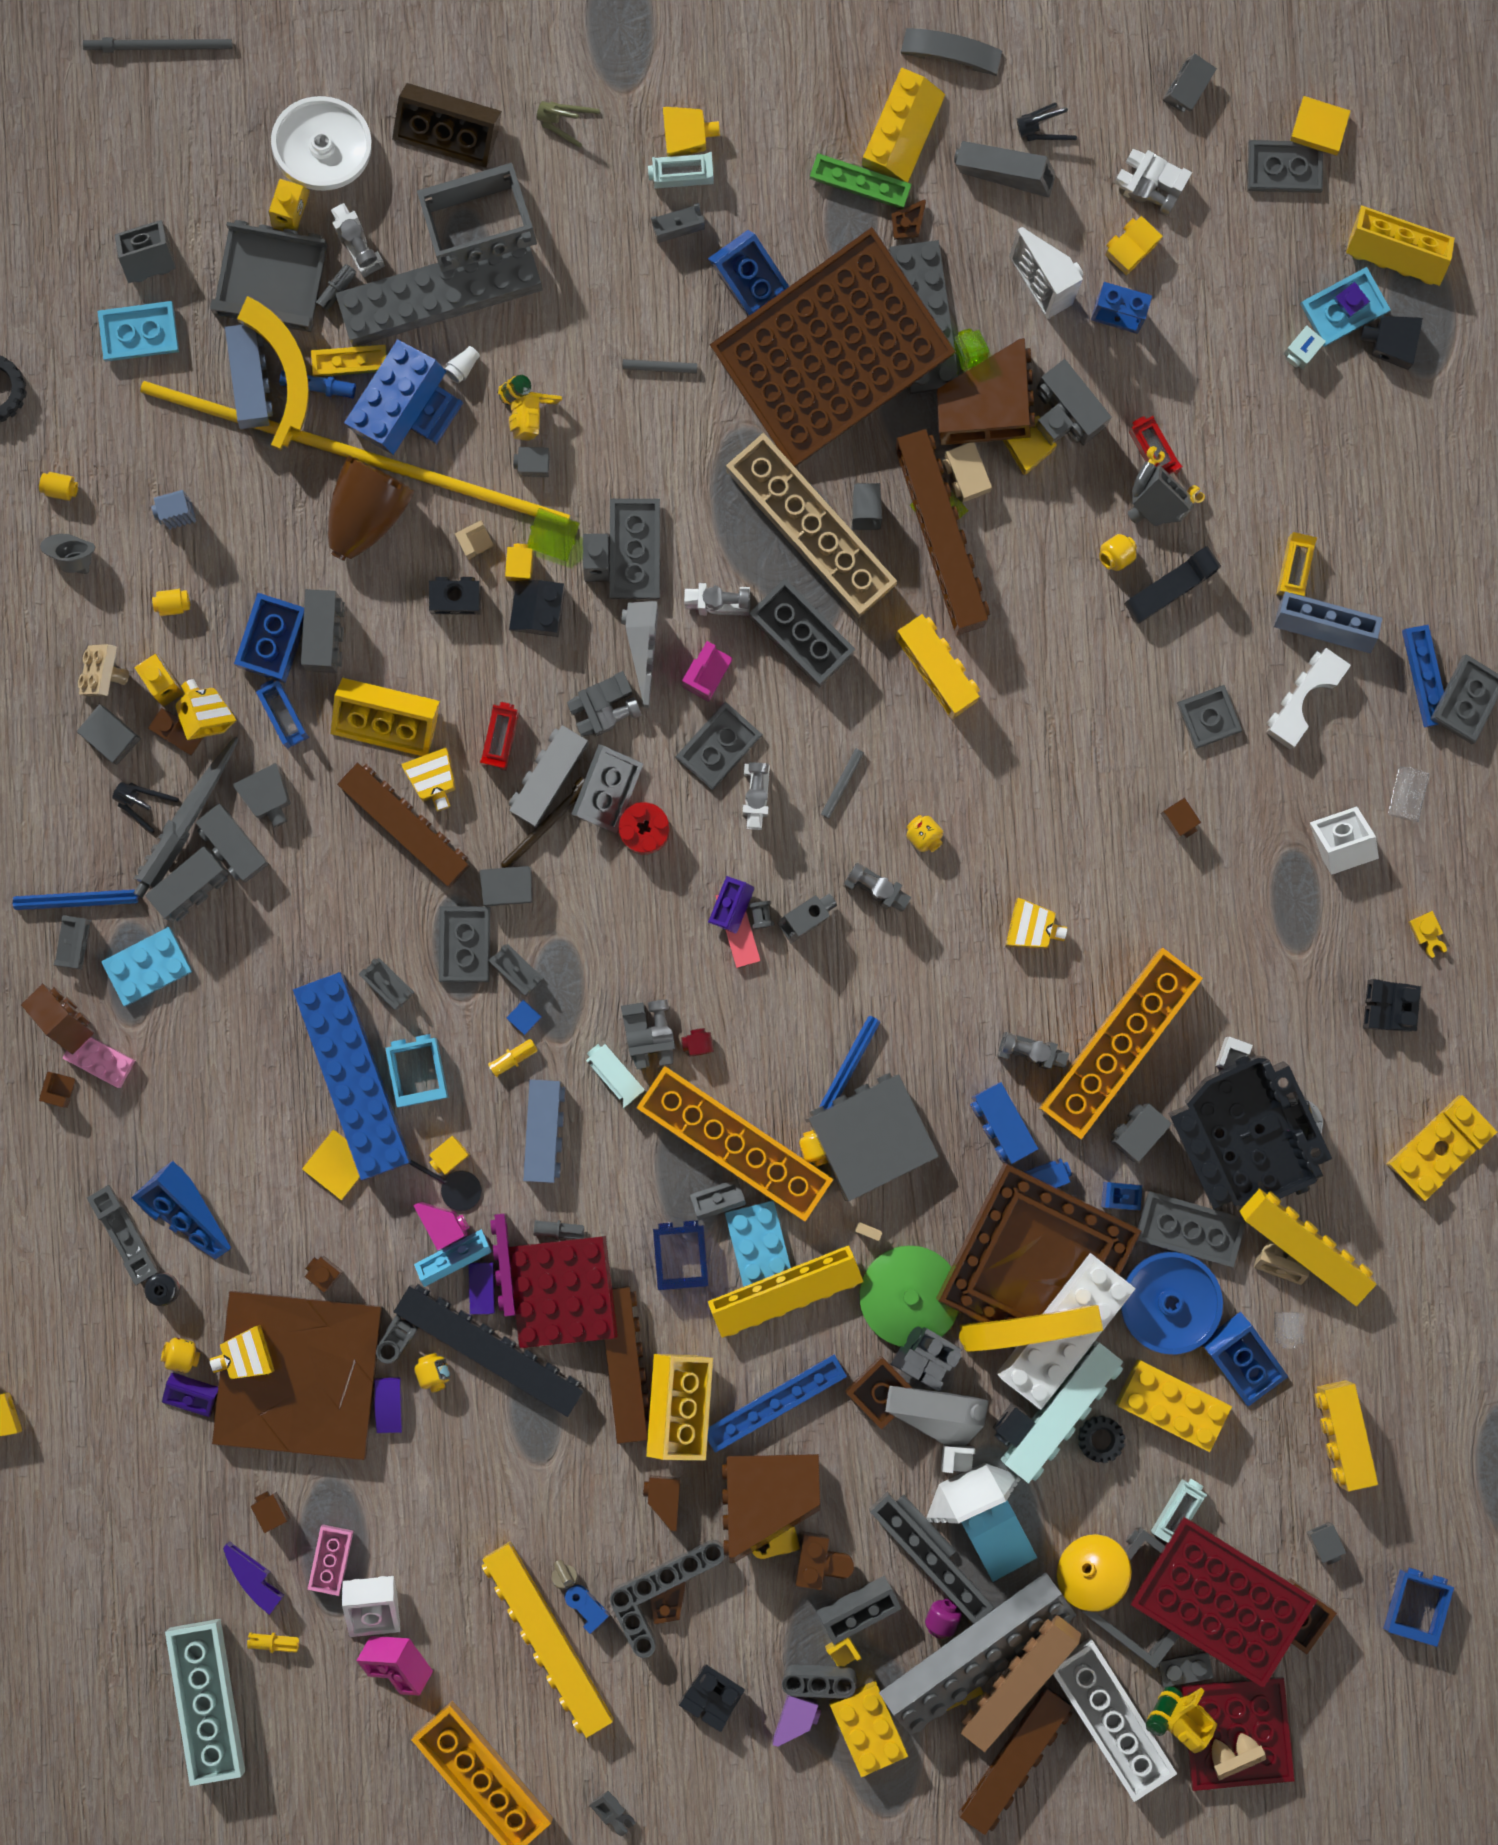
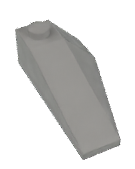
(641, 632)
(943, 1416)

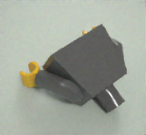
(1159, 495)

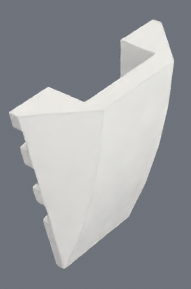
(971, 1493)

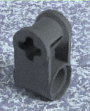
(396, 1338)

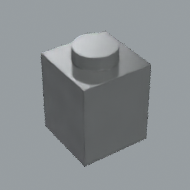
(1054, 425)
(532, 461)
(1326, 1543)

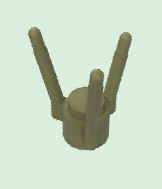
(551, 112)

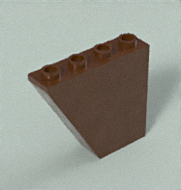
(989, 399)
(767, 1498)

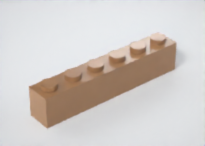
(1020, 1683)

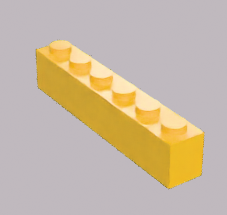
(1308, 1247)
(785, 1291)

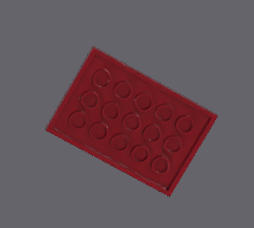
(1223, 1602)

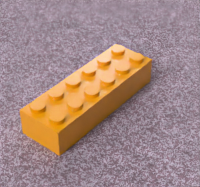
(481, 1777)

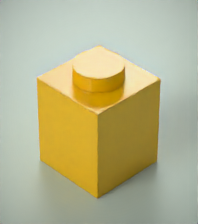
(519, 563)
(448, 1155)

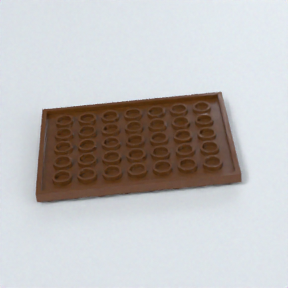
(832, 347)

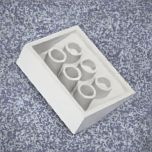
(1046, 272)

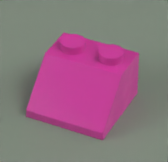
(442, 1224)

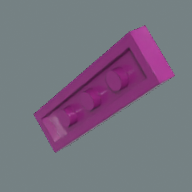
(501, 1253)

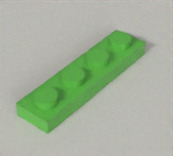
(860, 181)

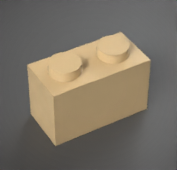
(967, 472)

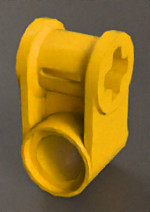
(783, 1544)

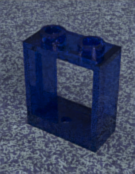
(681, 1282)

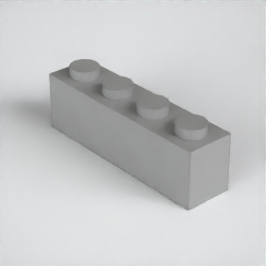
(549, 775)

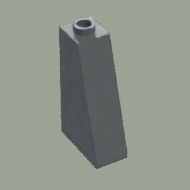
(1006, 167)

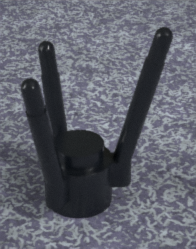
(1029, 124)
(127, 796)

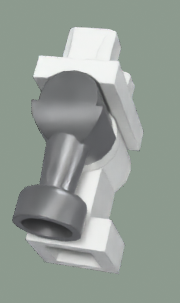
(1152, 173)
(351, 233)
(717, 601)
(757, 795)

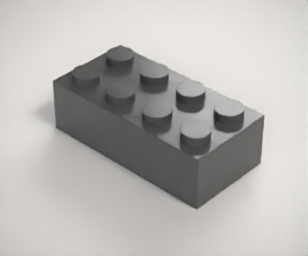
(801, 633)

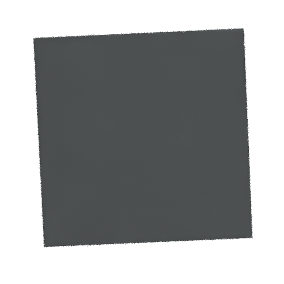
(1209, 716)

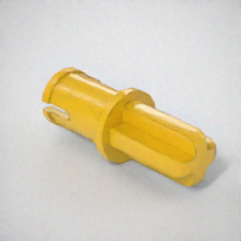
(513, 1057)
(272, 1642)

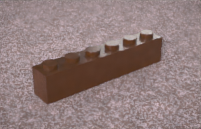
(403, 825)
(625, 1371)
(1015, 1760)

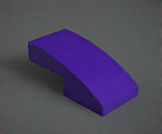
(388, 1405)

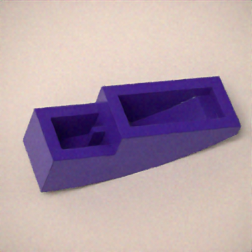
(252, 1578)

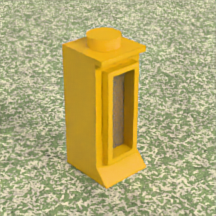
(1296, 564)

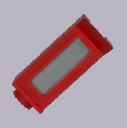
(1147, 434)
(500, 736)

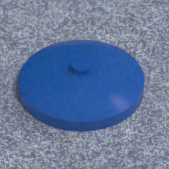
(1173, 1303)

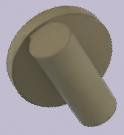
(564, 1575)

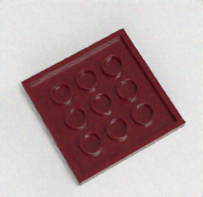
(562, 1292)
(1250, 1711)

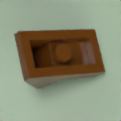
(170, 729)

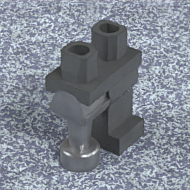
(597, 703)
(878, 887)
(648, 1040)
(1033, 1051)

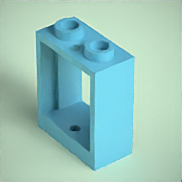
(422, 1097)

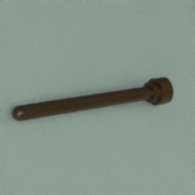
(544, 826)

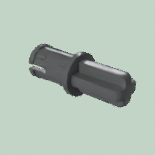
(338, 284)
(558, 1230)

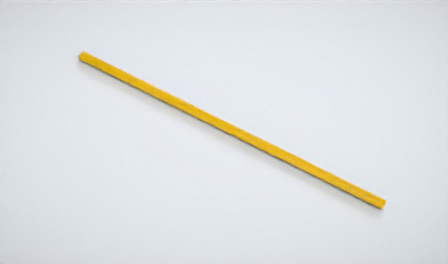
(345, 450)

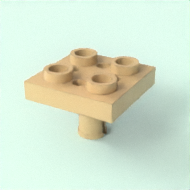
(99, 671)

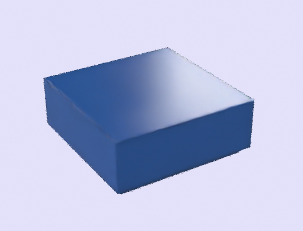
(524, 1017)

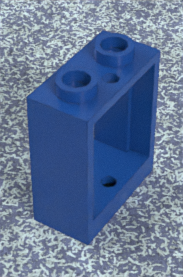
(1124, 303)
(1433, 1635)

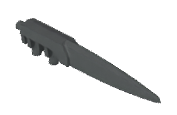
(176, 831)

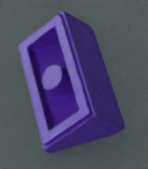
(731, 904)
(481, 1288)
(190, 1394)

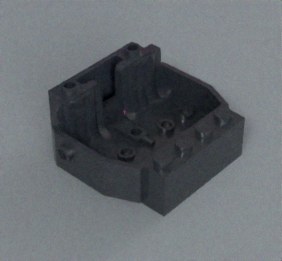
(1271, 1160)

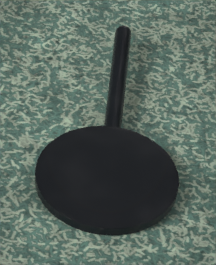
(458, 1190)

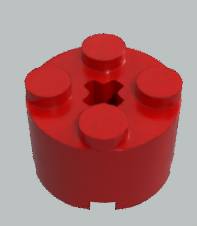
(638, 815)

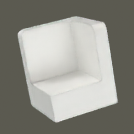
(1232, 1050)
(957, 1458)

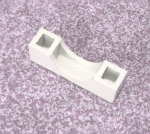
(1290, 724)

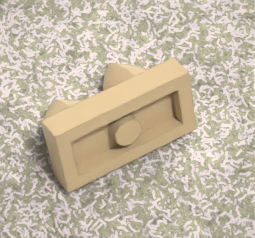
(1272, 1262)
(1228, 1764)

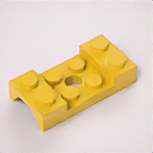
(1463, 1133)

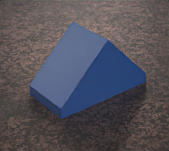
(1121, 1196)

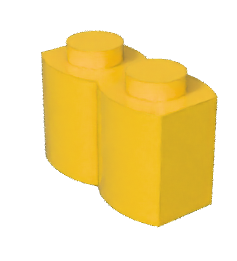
(1133, 245)

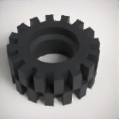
(1116, 1444)

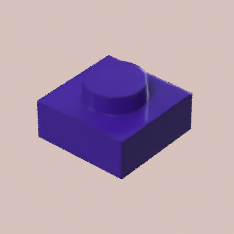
(1351, 300)

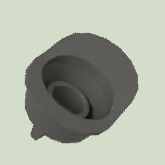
(69, 551)

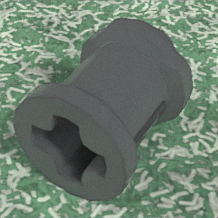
(761, 914)

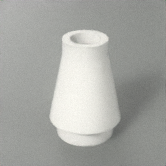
(461, 365)

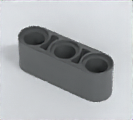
(809, 1688)

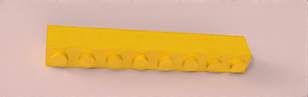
(547, 1639)

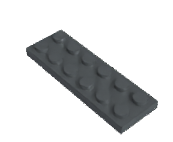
(924, 270)

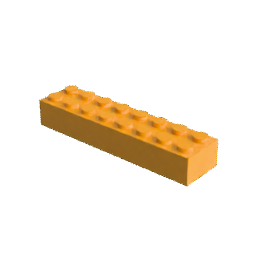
(1120, 1043)
(734, 1143)

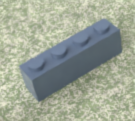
(247, 377)
(1328, 622)
(542, 1131)

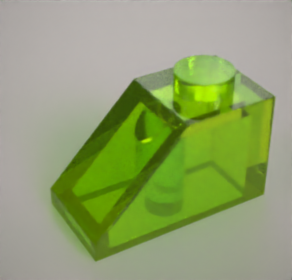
(970, 348)

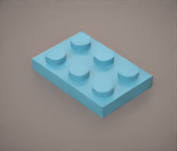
(1328, 317)
(138, 331)
(146, 966)
(757, 1242)

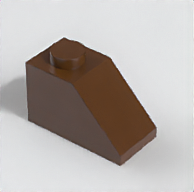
(664, 1498)

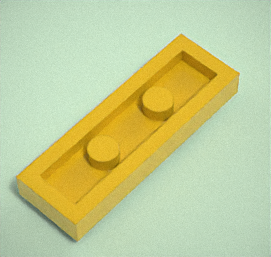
(347, 360)

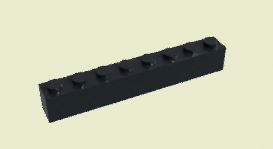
(489, 1350)

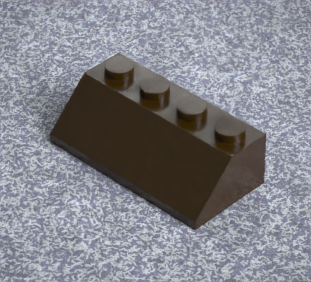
(446, 125)

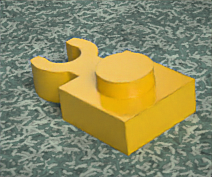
(1426, 930)

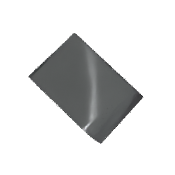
(866, 507)
(108, 734)
(506, 886)

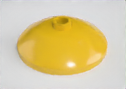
(1105, 1582)

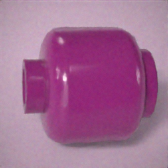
(943, 1618)

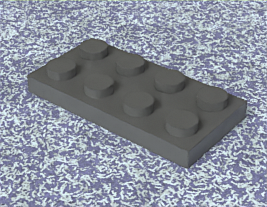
(634, 549)
(1191, 1229)

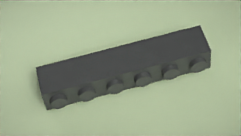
(931, 1558)

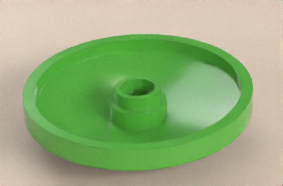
(902, 1293)

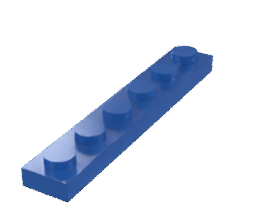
(775, 1403)

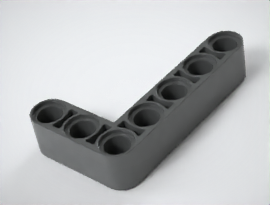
(658, 1586)

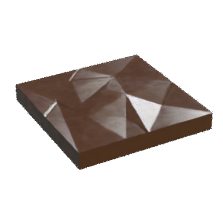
(1029, 1247)
(321, 1378)

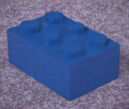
(271, 638)
(1003, 1123)

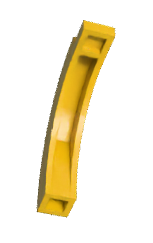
(281, 340)
(1030, 1329)

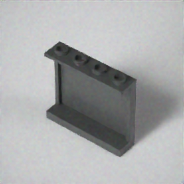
(272, 268)
(872, 1136)

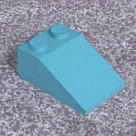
(999, 1540)

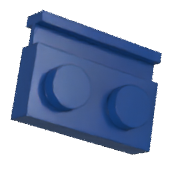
(437, 415)

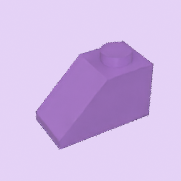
(796, 1719)

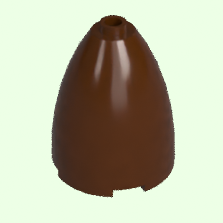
(363, 508)

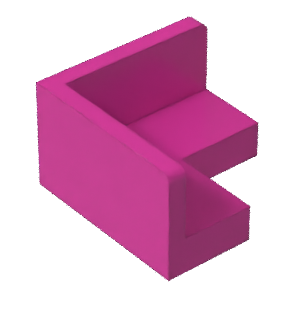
(706, 672)
(397, 1661)

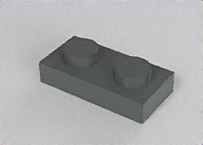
(717, 1199)
(1185, 1669)

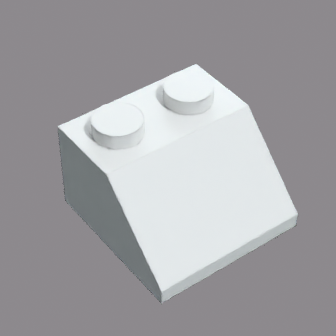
(1345, 840)
(371, 1606)

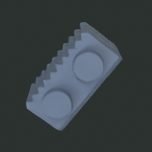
(173, 509)

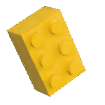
(868, 1729)

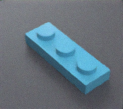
(452, 1258)

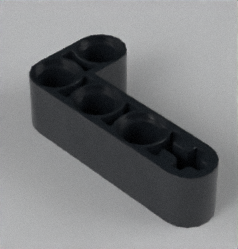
(1173, 585)

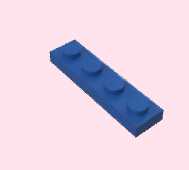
(1424, 670)

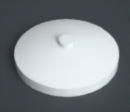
(321, 143)

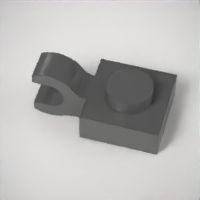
(610, 1811)

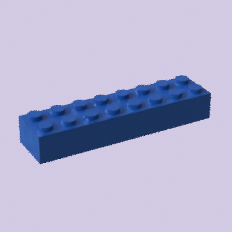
(352, 1076)

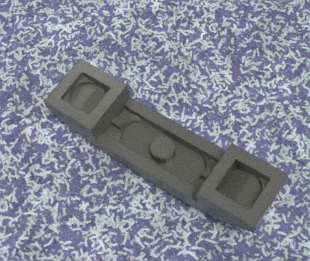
(951, 48)
(123, 1234)

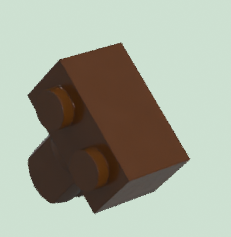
(817, 1562)

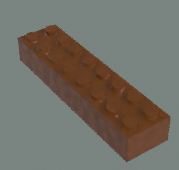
(941, 533)

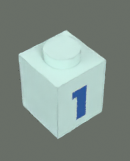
(1304, 348)

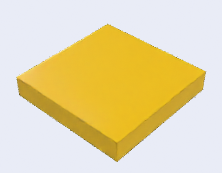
(1320, 125)
(333, 1165)

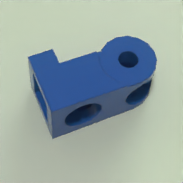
(587, 1605)

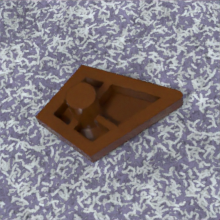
(907, 221)
(668, 1605)

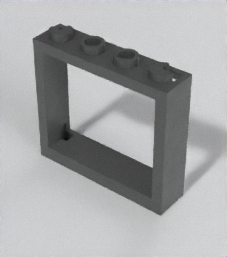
(468, 189)
(1168, 1637)

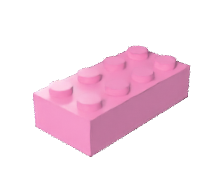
(102, 1061)
(330, 1560)

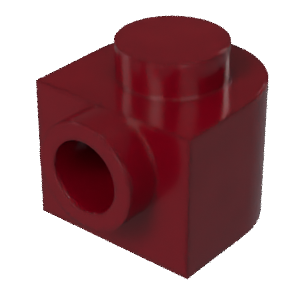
(697, 1043)

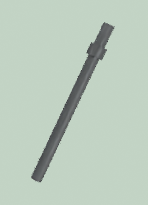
(108, 44)

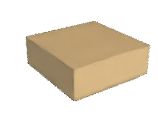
(868, 1231)

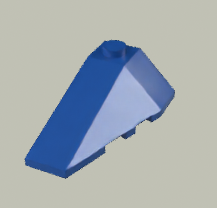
(177, 1201)

